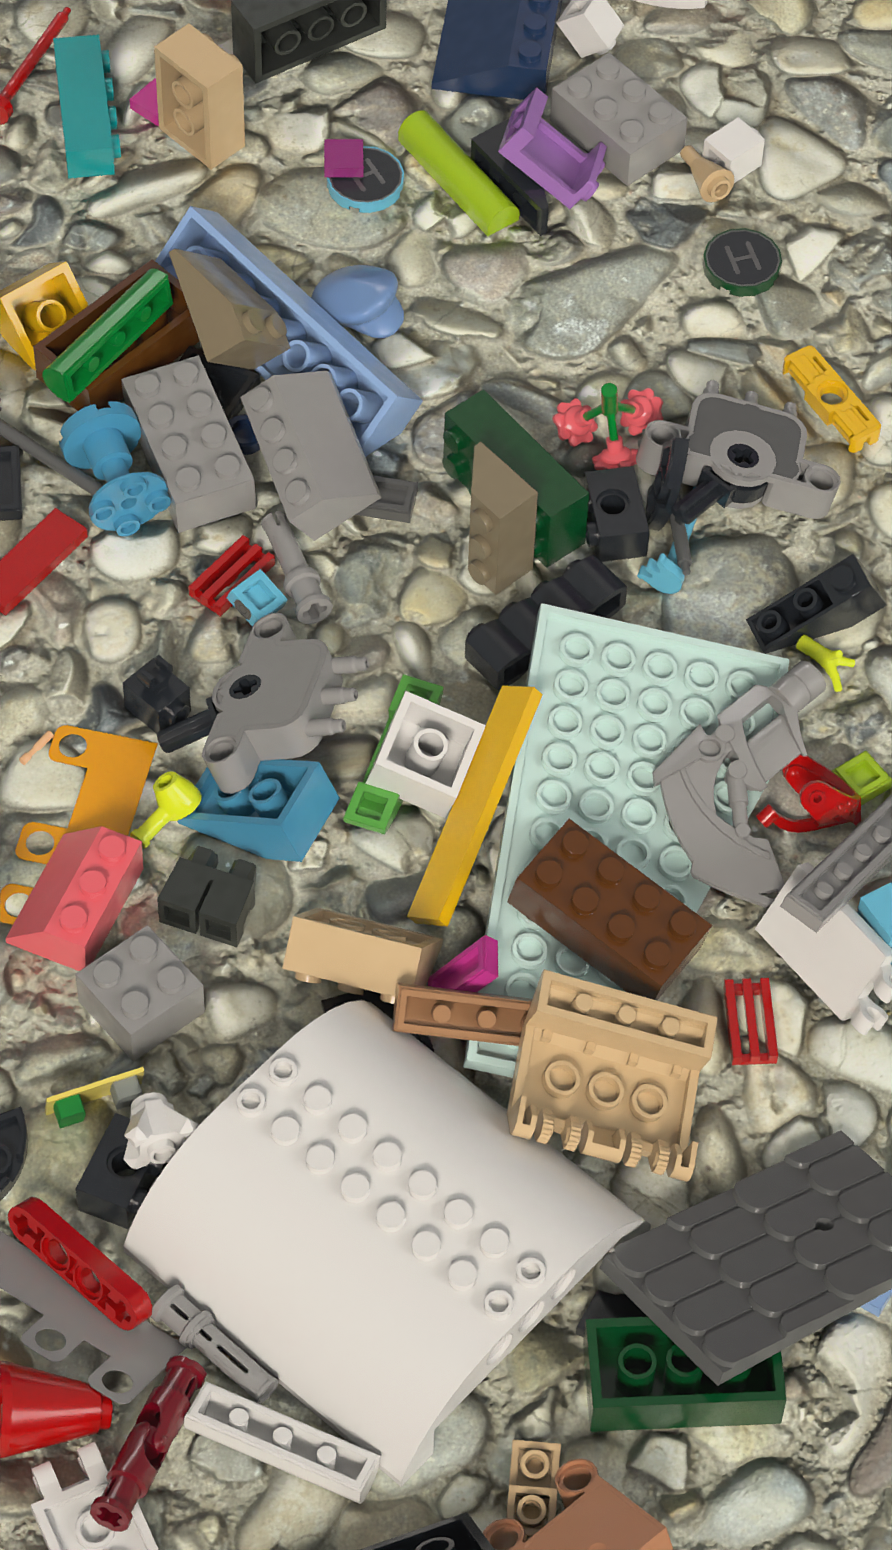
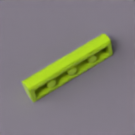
(457, 173)

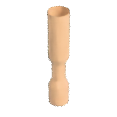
(26, 757)

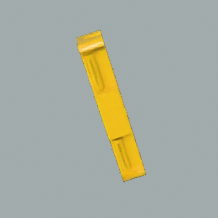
(819, 378)

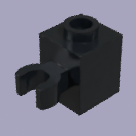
(157, 695)

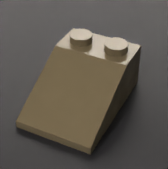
(228, 313)

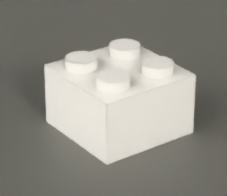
(426, 754)

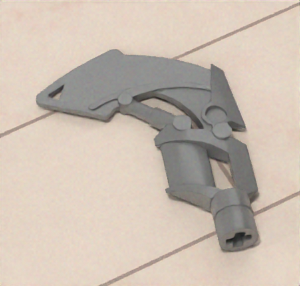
(723, 853)

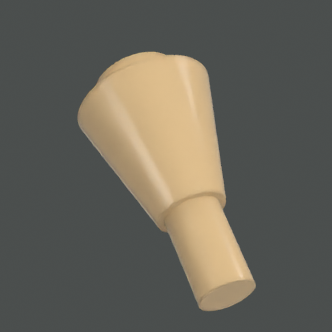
(711, 179)

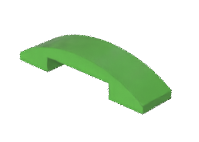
(373, 806)

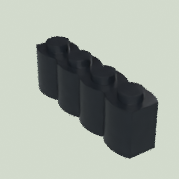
(504, 645)

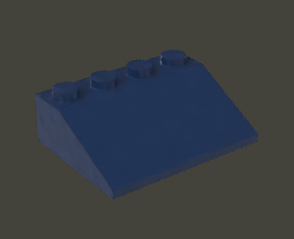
(497, 47)

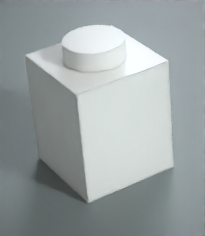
(590, 26)
(735, 148)

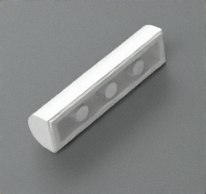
(283, 1442)

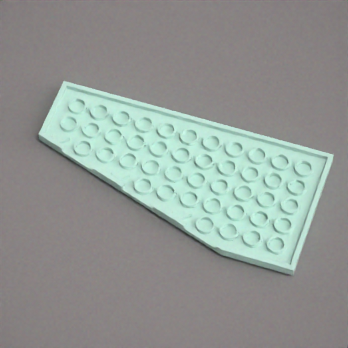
(606, 720)

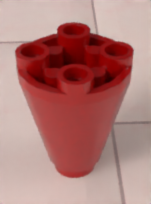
(46, 1409)

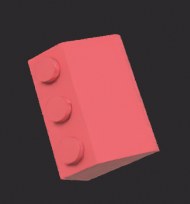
(78, 896)

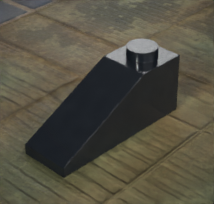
(514, 183)

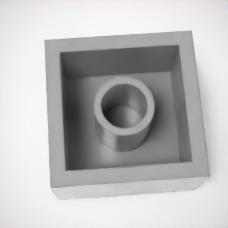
(140, 993)

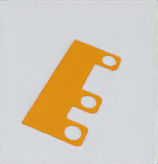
(107, 796)

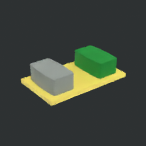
(69, 1104)

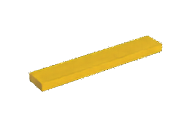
(474, 806)

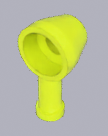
(175, 800)

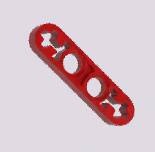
(116, 1294)

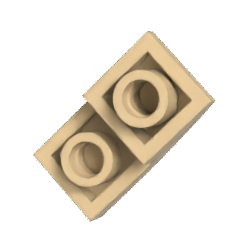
(532, 1484)

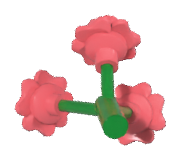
(578, 423)

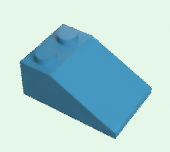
(273, 814)

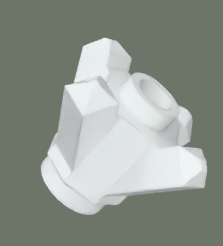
(155, 1131)

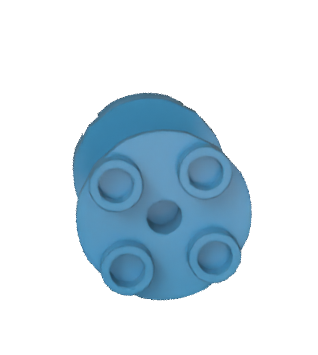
(104, 443)

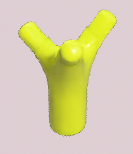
(826, 658)

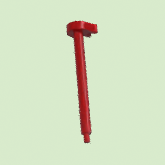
(30, 63)

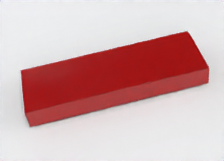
(37, 557)

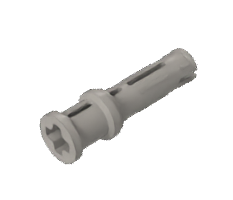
(300, 580)
(194, 1334)

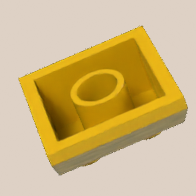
(38, 307)

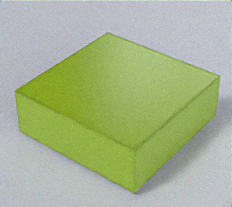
(864, 776)

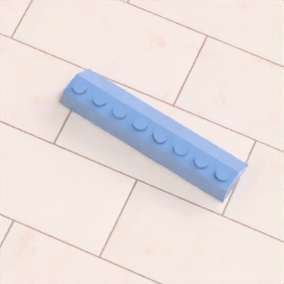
(371, 393)

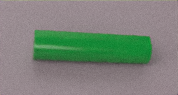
(109, 336)

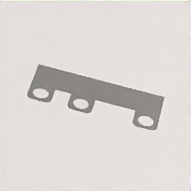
(136, 1352)

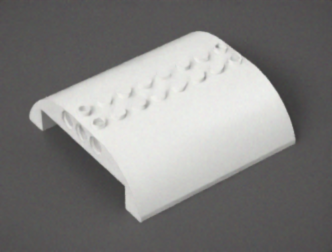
(372, 1229)

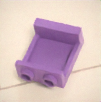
(549, 155)

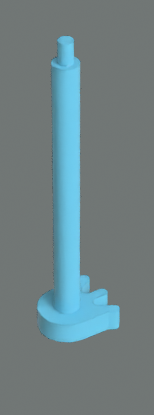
(665, 573)

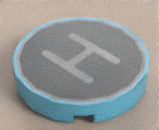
(376, 189)

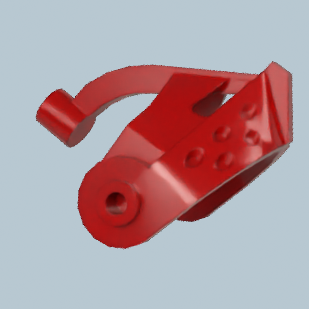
(820, 793)

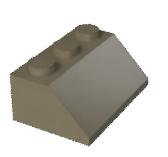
(500, 522)

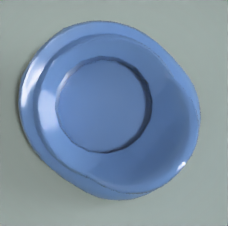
(362, 299)

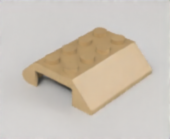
(610, 1074)

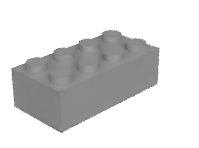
(190, 443)

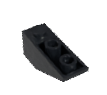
(819, 607)

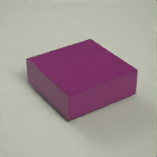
(343, 157)

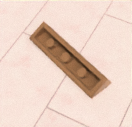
(459, 1014)

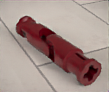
(148, 1443)

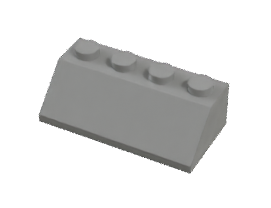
(310, 450)

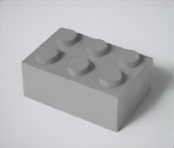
(621, 111)

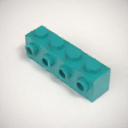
(84, 106)

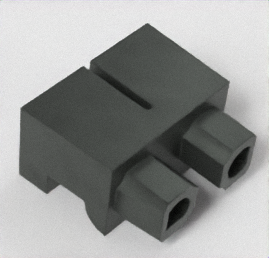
(208, 897)

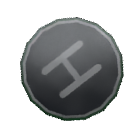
(742, 262)

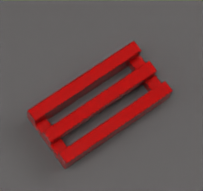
(226, 571)
(749, 989)

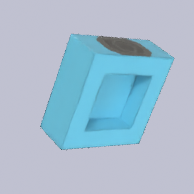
(257, 597)

